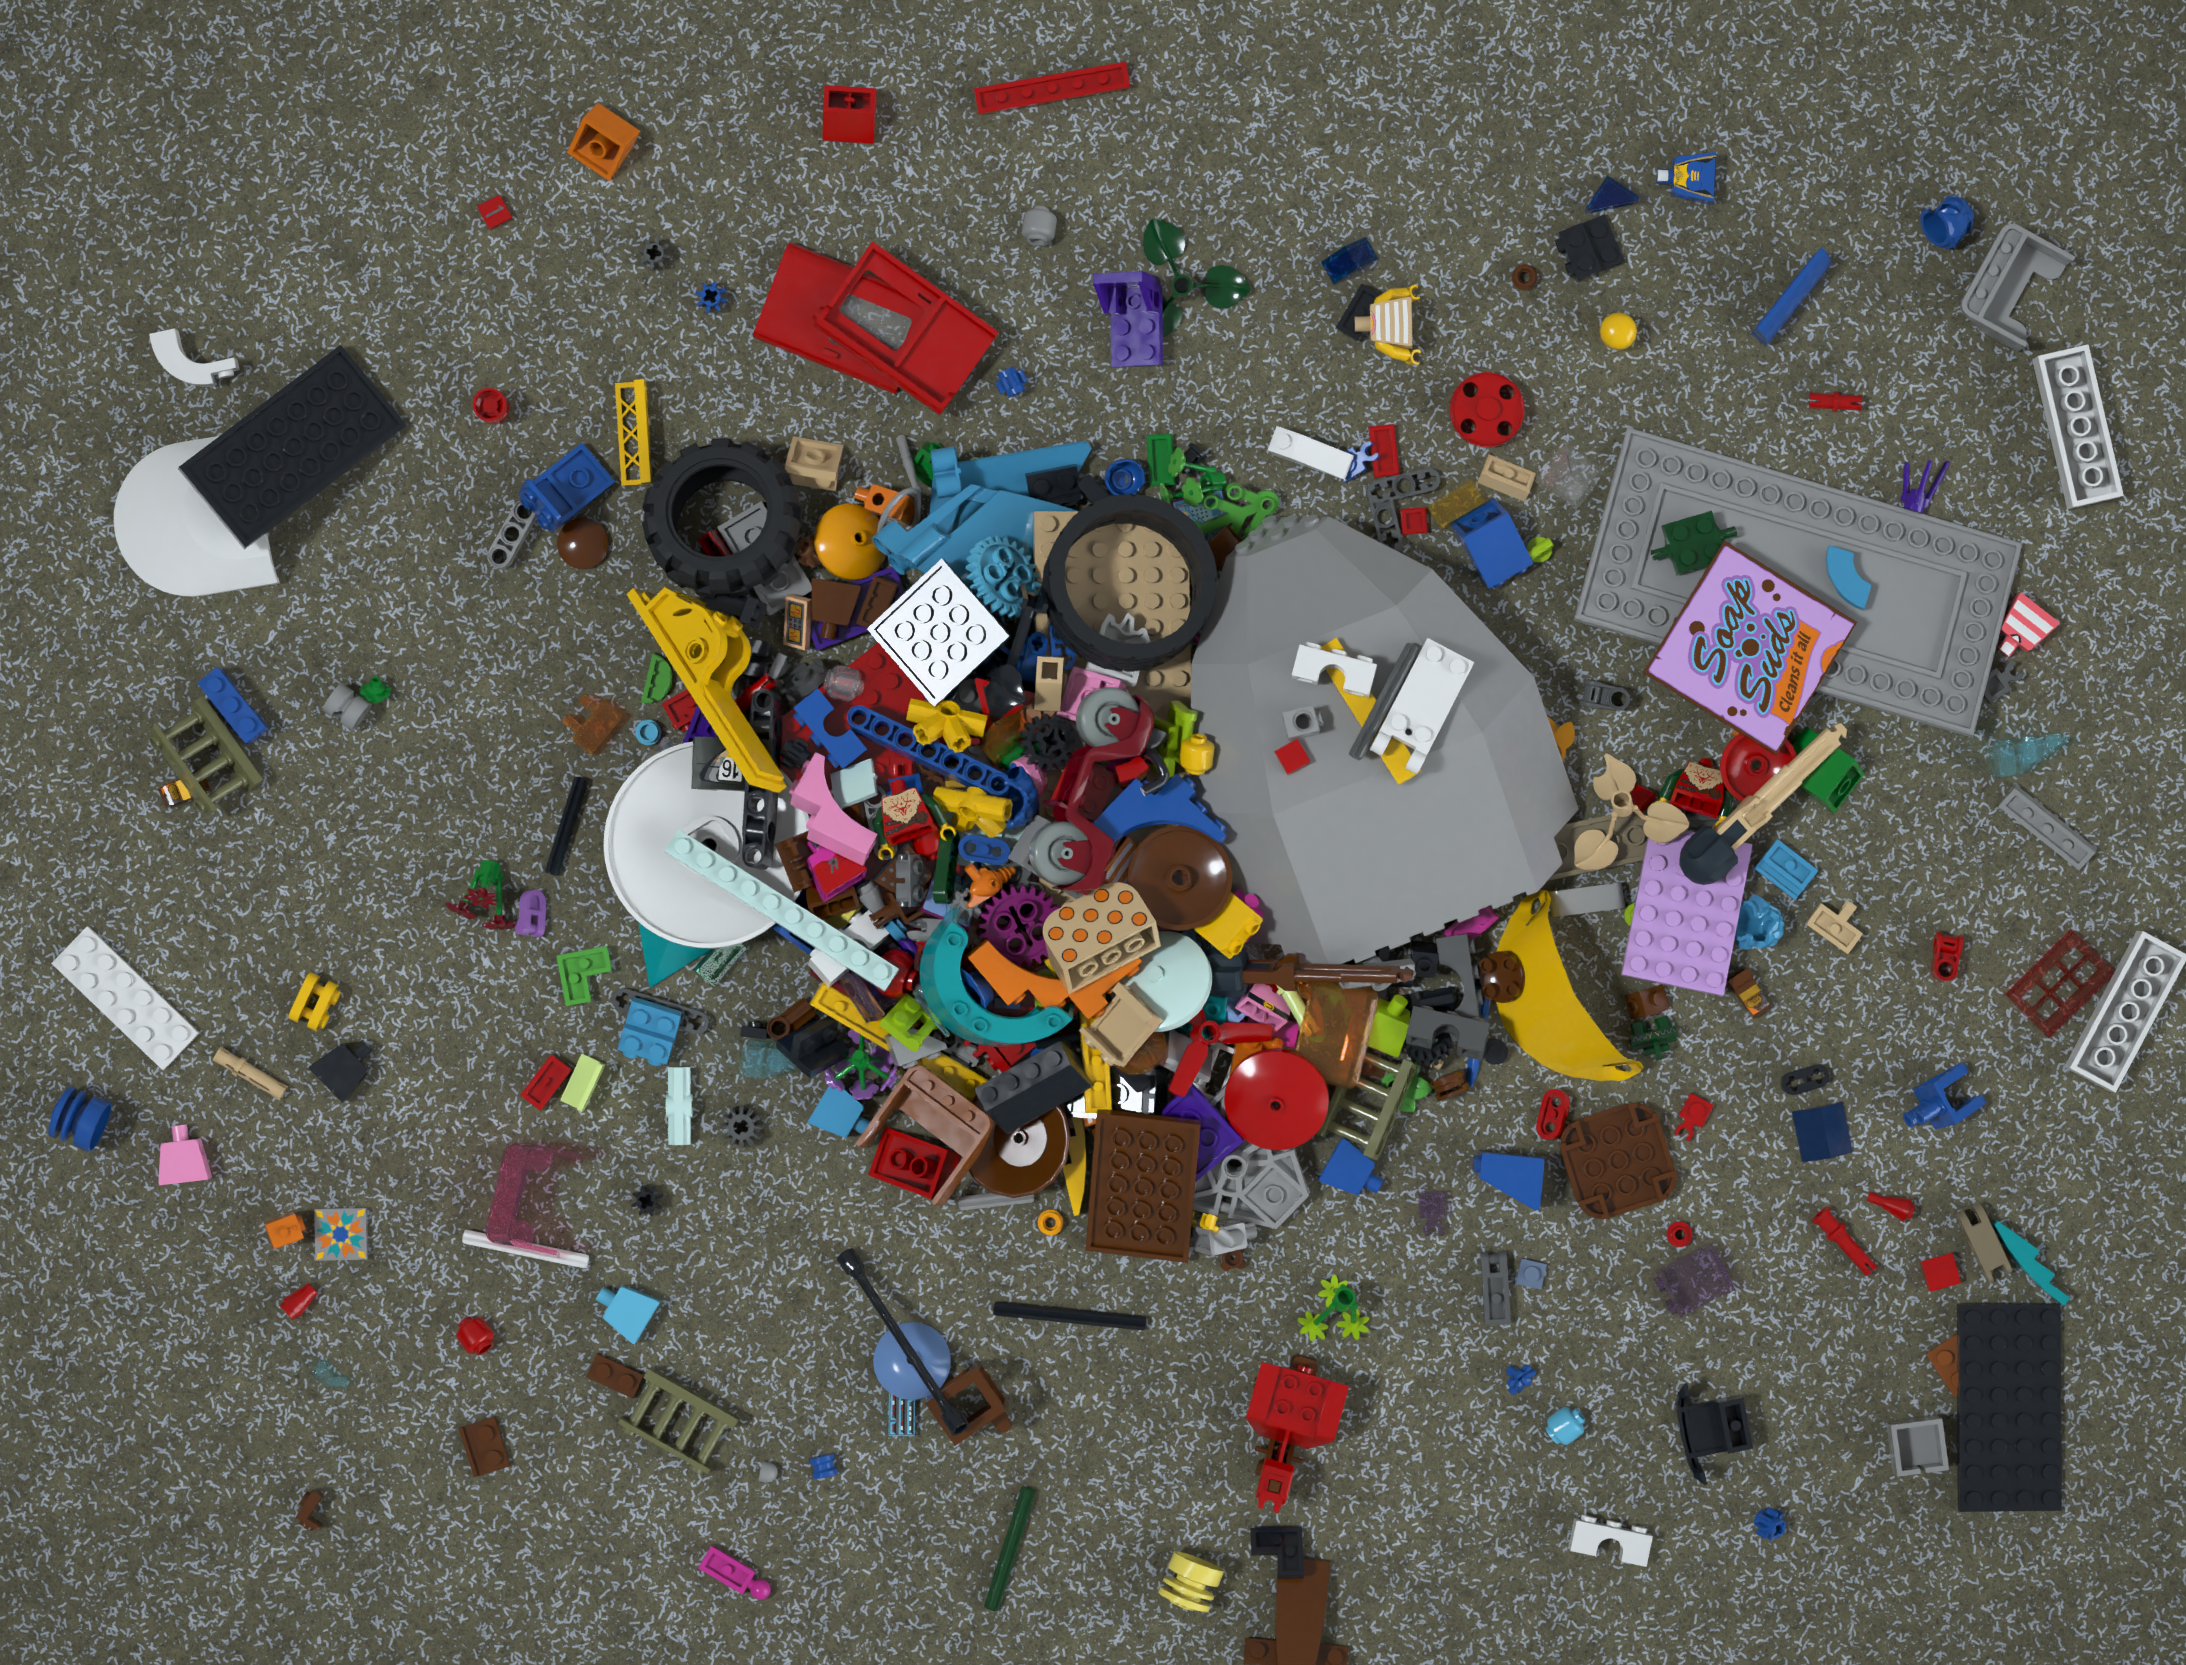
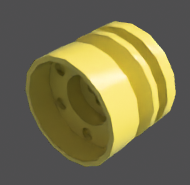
(1191, 1580)

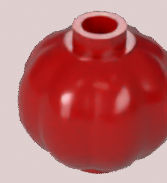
(906, 977)

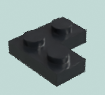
(1358, 307)
(1283, 1542)

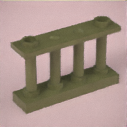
(217, 735)
(1383, 1119)
(700, 1408)

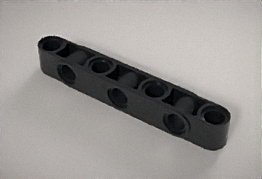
(760, 826)

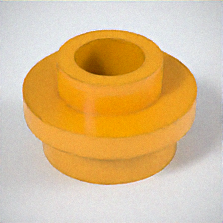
(1050, 1230)

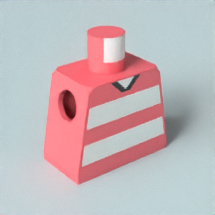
(2024, 625)

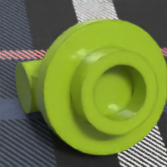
(1539, 549)

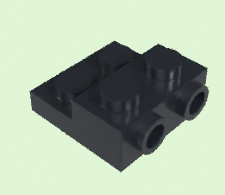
(1589, 248)

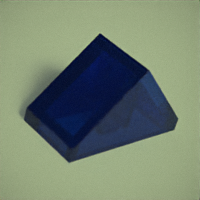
(1610, 196)
(1349, 260)

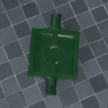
(1692, 542)

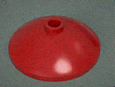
(1737, 768)

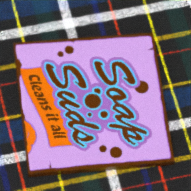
(1749, 647)

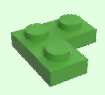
(576, 968)

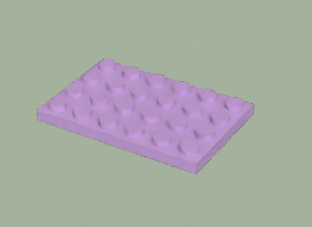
(1681, 928)

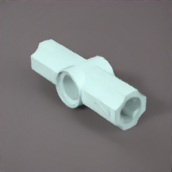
(679, 1105)

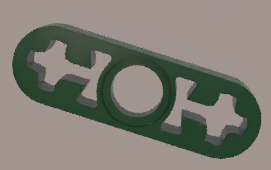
(946, 868)

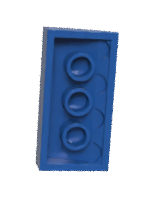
(1792, 297)

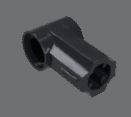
(1439, 999)

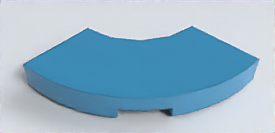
(1845, 578)

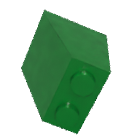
(1833, 778)

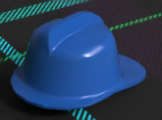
(977, 987)

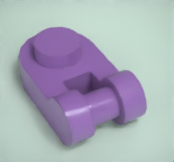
(531, 904)

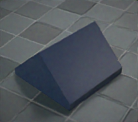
(1822, 1132)

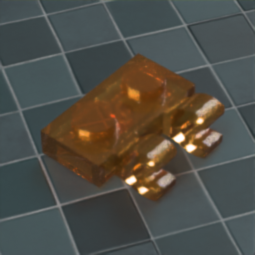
(596, 727)

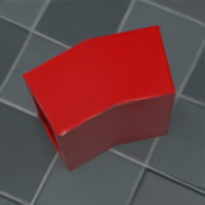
(714, 535)
(1130, 771)
(1940, 1272)

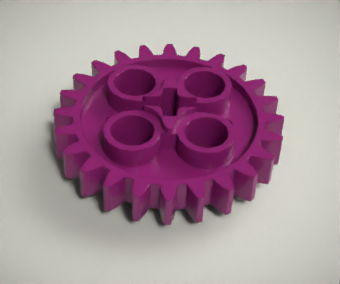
(1001, 935)

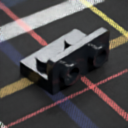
(1055, 485)

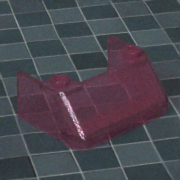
(502, 1224)

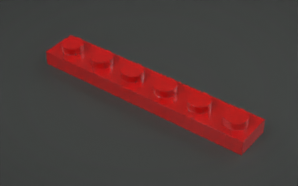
(1052, 88)

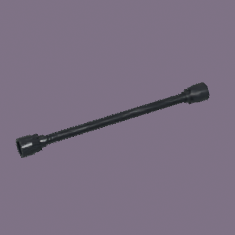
(952, 1417)

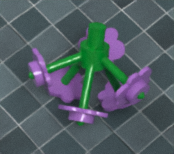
(859, 1060)

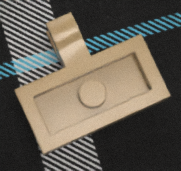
(1835, 926)

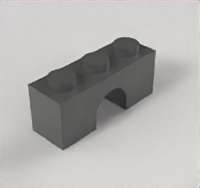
(1428, 1024)

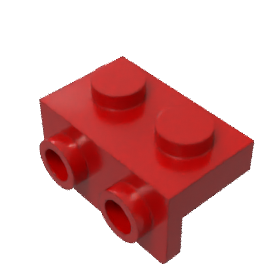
(680, 710)

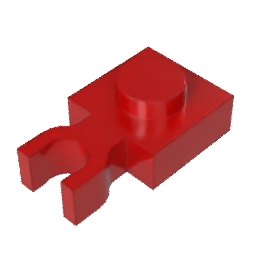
(1694, 1113)

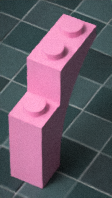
(828, 822)

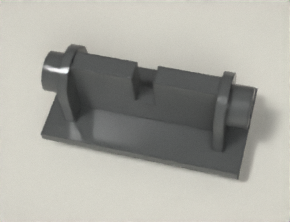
(911, 892)

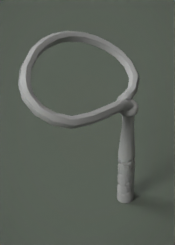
(914, 491)

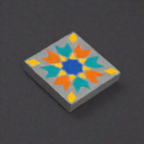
(341, 1234)

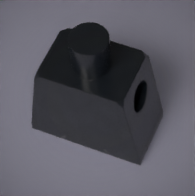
(343, 1069)

